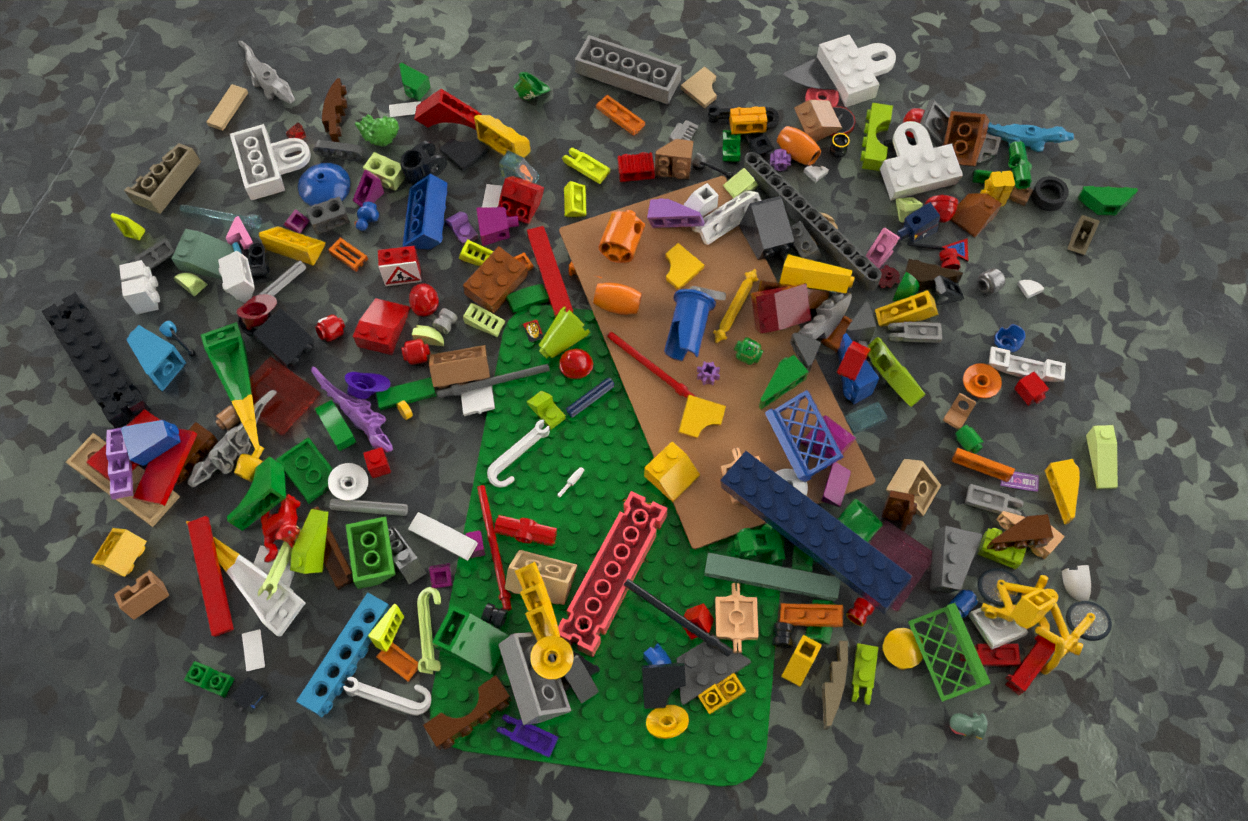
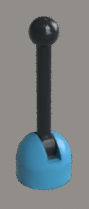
(169, 330)

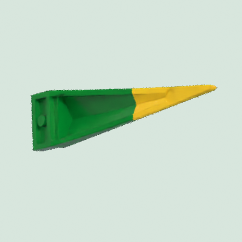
(229, 358)

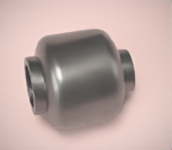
(991, 281)

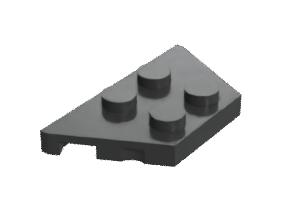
(707, 667)

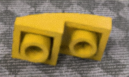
(721, 693)

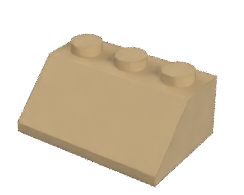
(555, 574)

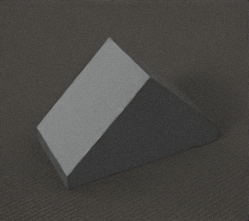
(805, 349)

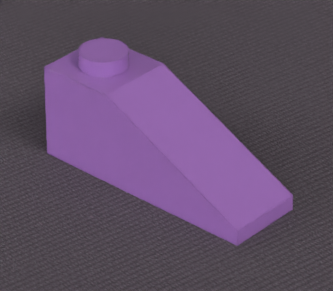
(668, 213)

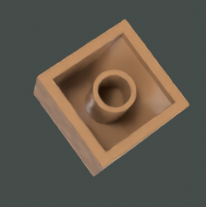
(818, 118)

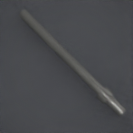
(456, 390)

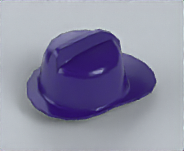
(365, 384)

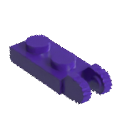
(529, 736)

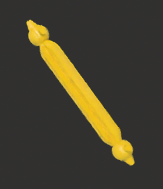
(735, 306)

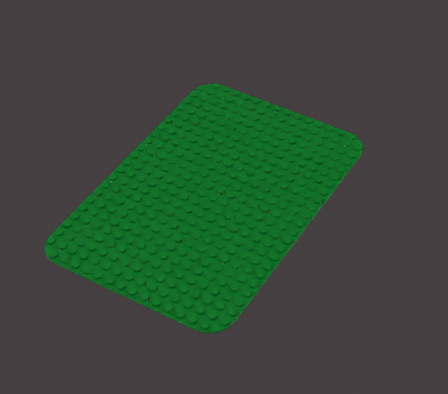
(612, 449)

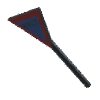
(960, 246)

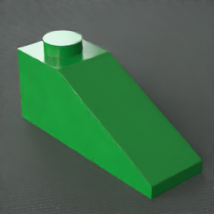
(786, 377)

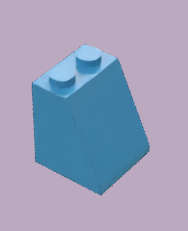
(156, 356)

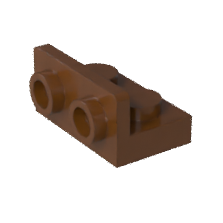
(900, 507)

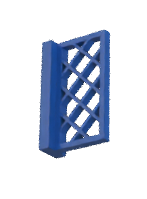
(791, 446)

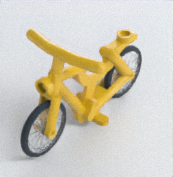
(1083, 618)

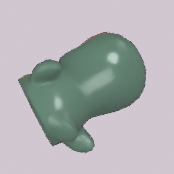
(967, 725)

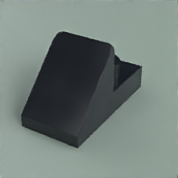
(946, 291)

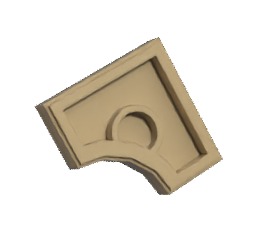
(700, 87)

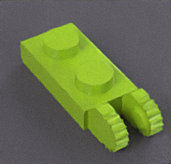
(864, 671)

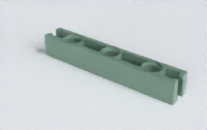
(772, 577)

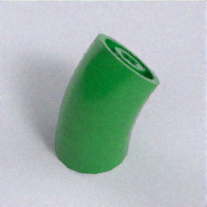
(860, 520)

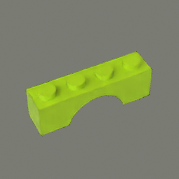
(878, 120)

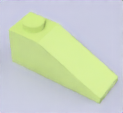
(1103, 456)

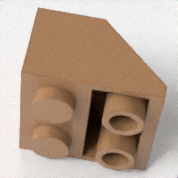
(674, 159)

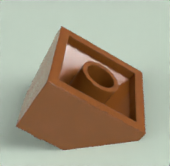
(976, 212)

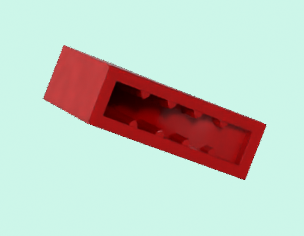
(445, 108)

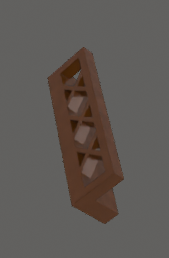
(336, 561)

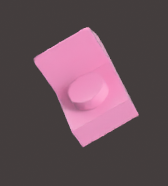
(239, 234)
(882, 247)

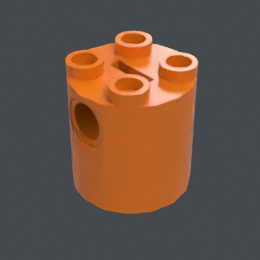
(621, 236)

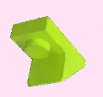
(545, 408)

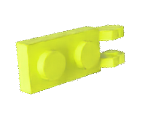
(586, 165)

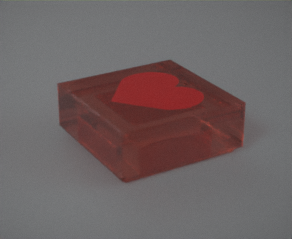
(296, 132)

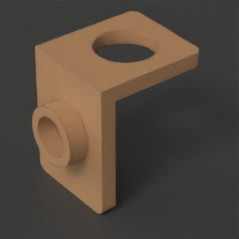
(956, 416)

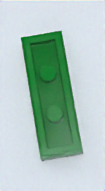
(407, 392)

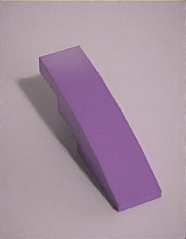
(118, 465)

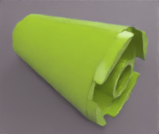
(562, 334)

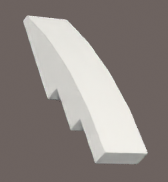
(443, 536)

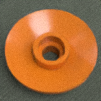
(985, 374)

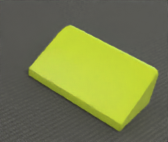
(574, 200)

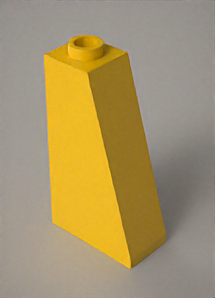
(816, 275)

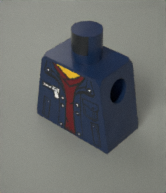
(920, 223)

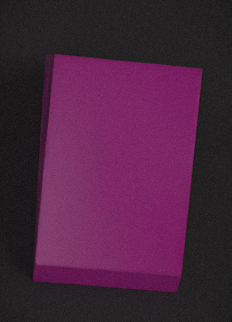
(369, 189)

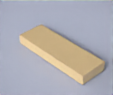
(227, 107)

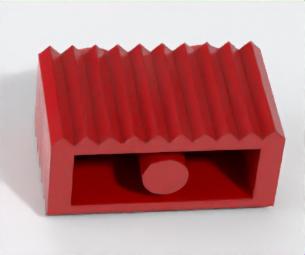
(636, 167)

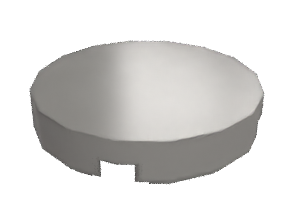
(714, 294)

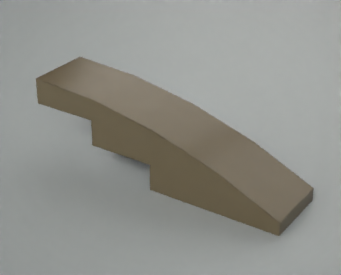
(833, 691)

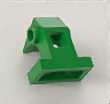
(746, 544)

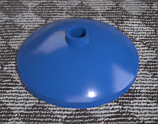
(334, 183)

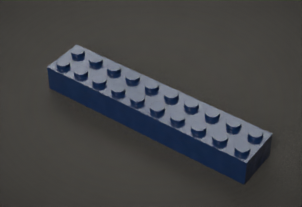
(816, 532)

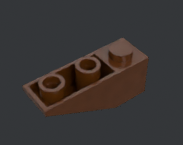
(201, 447)
(1030, 531)

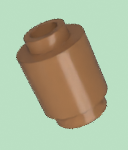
(227, 418)

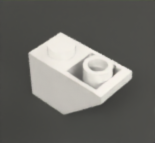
(703, 200)

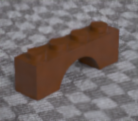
(445, 729)

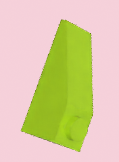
(310, 545)

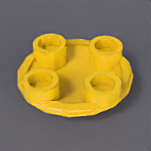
(902, 649)

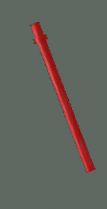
(504, 594)

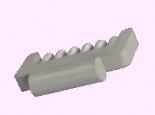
(682, 131)

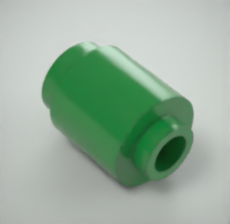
(969, 439)

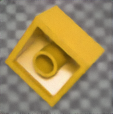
(671, 471)
(119, 552)

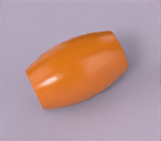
(799, 145)
(617, 298)

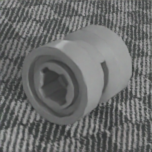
(444, 322)

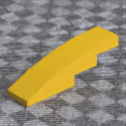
(537, 601)

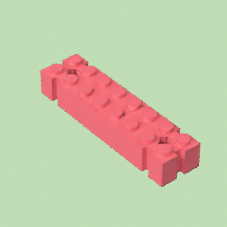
(615, 562)

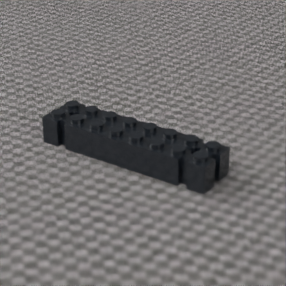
(95, 360)

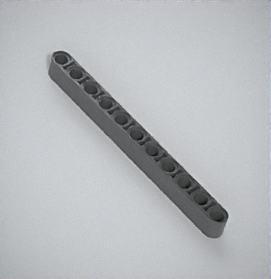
(814, 222)

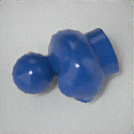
(365, 214)

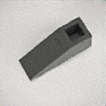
(404, 557)

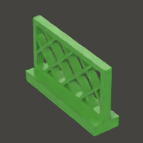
(965, 643)

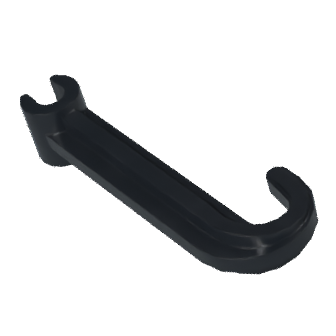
(724, 113)

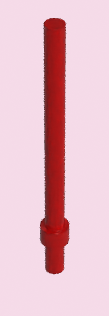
(680, 388)

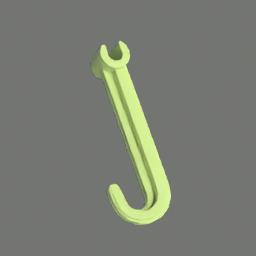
(276, 570)
(428, 662)

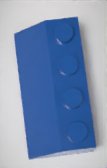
(425, 213)

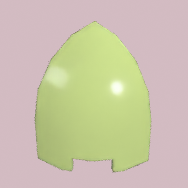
(190, 282)
(428, 335)

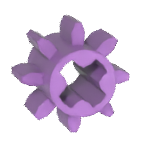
(780, 159)
(708, 373)

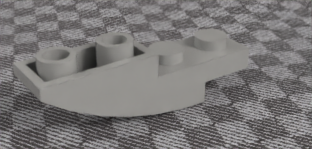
(828, 316)

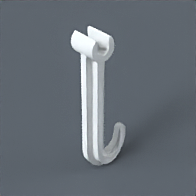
(514, 452)
(389, 699)

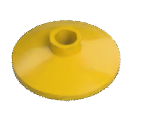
(543, 649)
(667, 721)

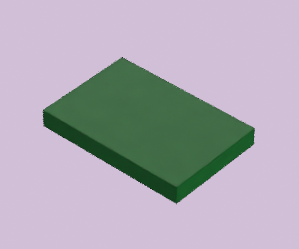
(307, 469)

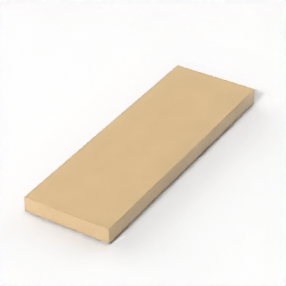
(146, 511)

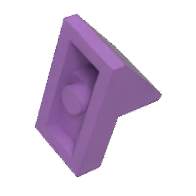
(461, 227)

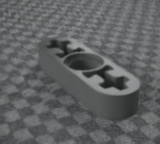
(346, 150)

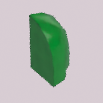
(908, 287)

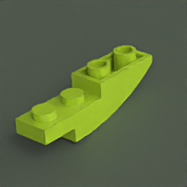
(894, 372)

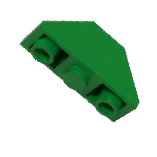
(1106, 199)

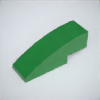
(335, 425)

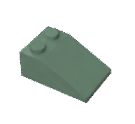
(200, 253)

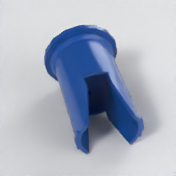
(688, 323)

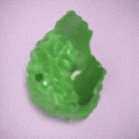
(378, 131)

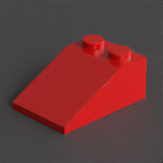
(381, 326)

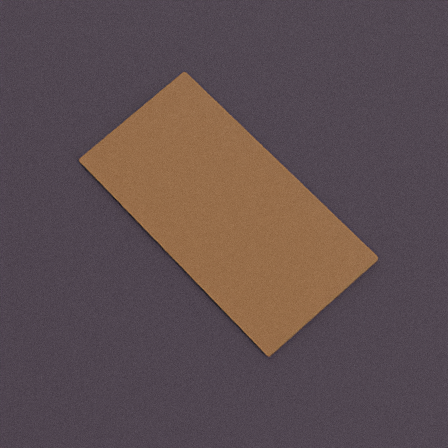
(704, 506)

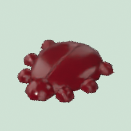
(889, 277)

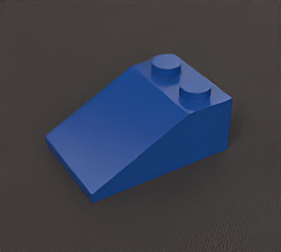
(865, 380)

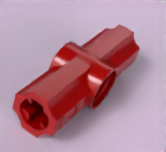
(525, 530)

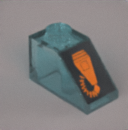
(517, 166)

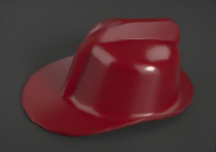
(256, 310)

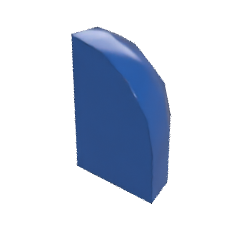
(656, 656)

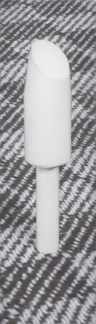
(572, 480)

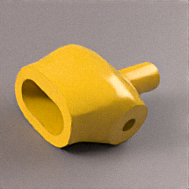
(246, 465)

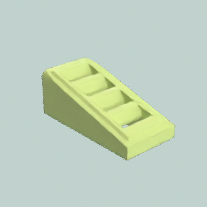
(479, 311)

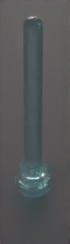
(253, 221)

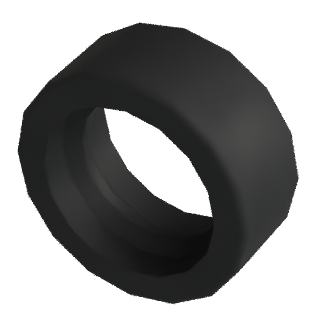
(1053, 183)

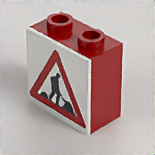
(399, 266)

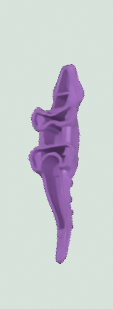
(358, 412)

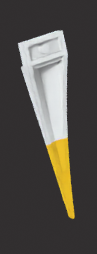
(274, 613)

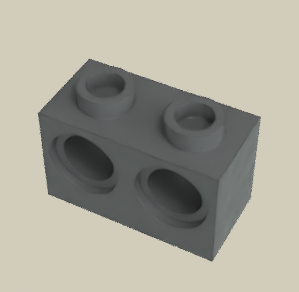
(330, 214)
(804, 243)

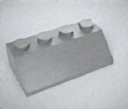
(535, 696)

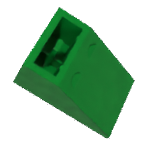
(469, 639)

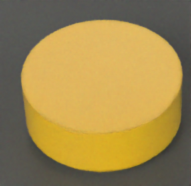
(404, 410)

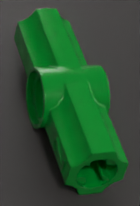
(1020, 165)

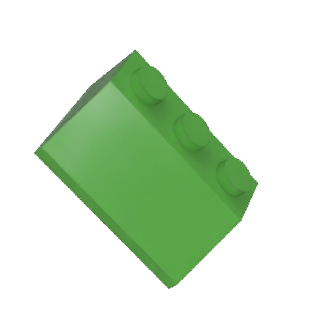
(370, 552)

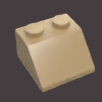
(915, 479)

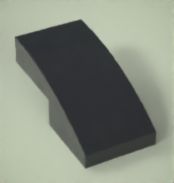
(758, 142)

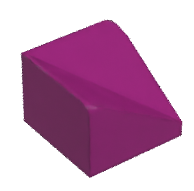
(479, 550)

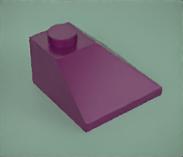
(840, 435)

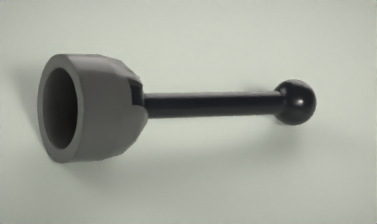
(701, 161)

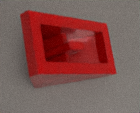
(853, 360)

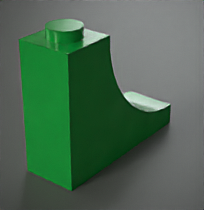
(264, 494)

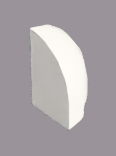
(1078, 582)

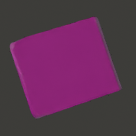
(296, 222)
(440, 575)

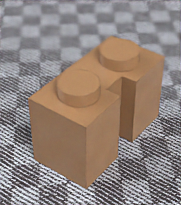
(141, 596)

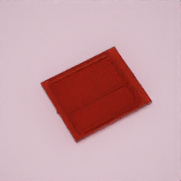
(289, 402)

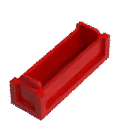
(1030, 665)

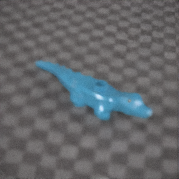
(1030, 135)

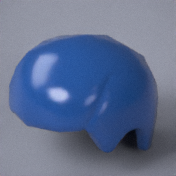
(1010, 338)

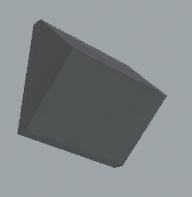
(862, 326)

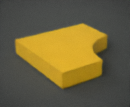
(682, 266)
(700, 414)

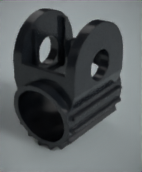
(418, 164)

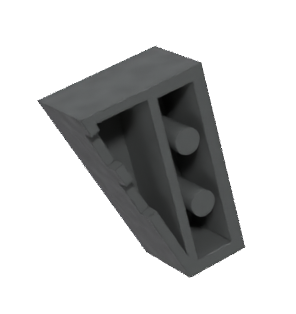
(952, 558)

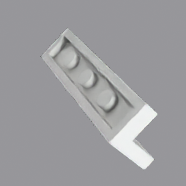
(725, 217)

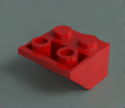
(520, 198)

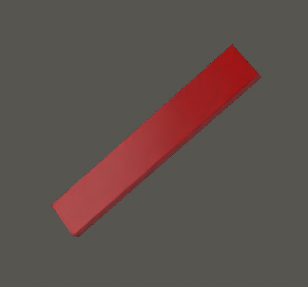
(549, 269)
(210, 576)

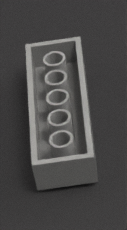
(628, 69)

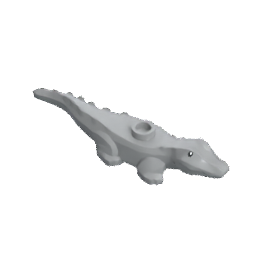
(266, 77)
(227, 449)

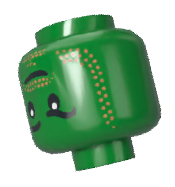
(748, 351)

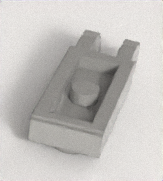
(916, 332)
(991, 500)

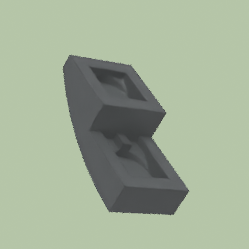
(581, 681)

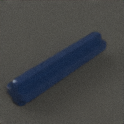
(590, 397)

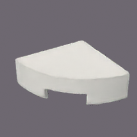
(815, 172)
(1030, 288)

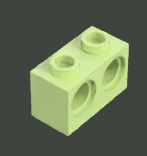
(385, 169)

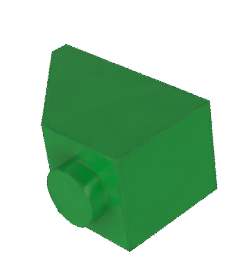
(414, 82)

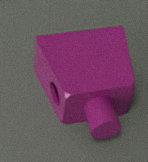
(494, 224)

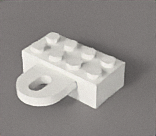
(853, 67)
(264, 162)
(918, 166)

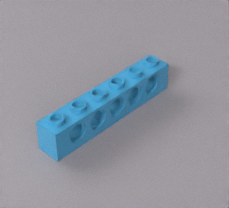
(345, 642)

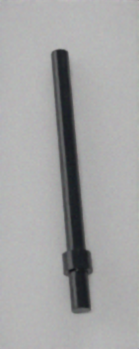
(711, 640)

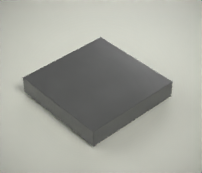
(935, 122)

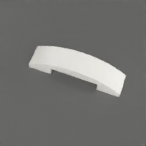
(1020, 367)

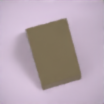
(1083, 234)

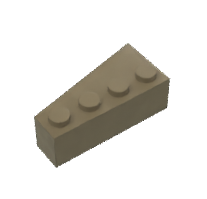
(164, 179)

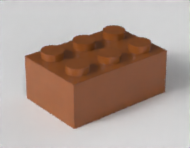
(495, 280)

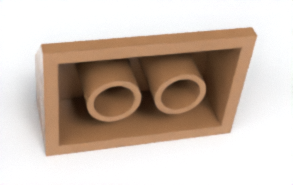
(459, 366)

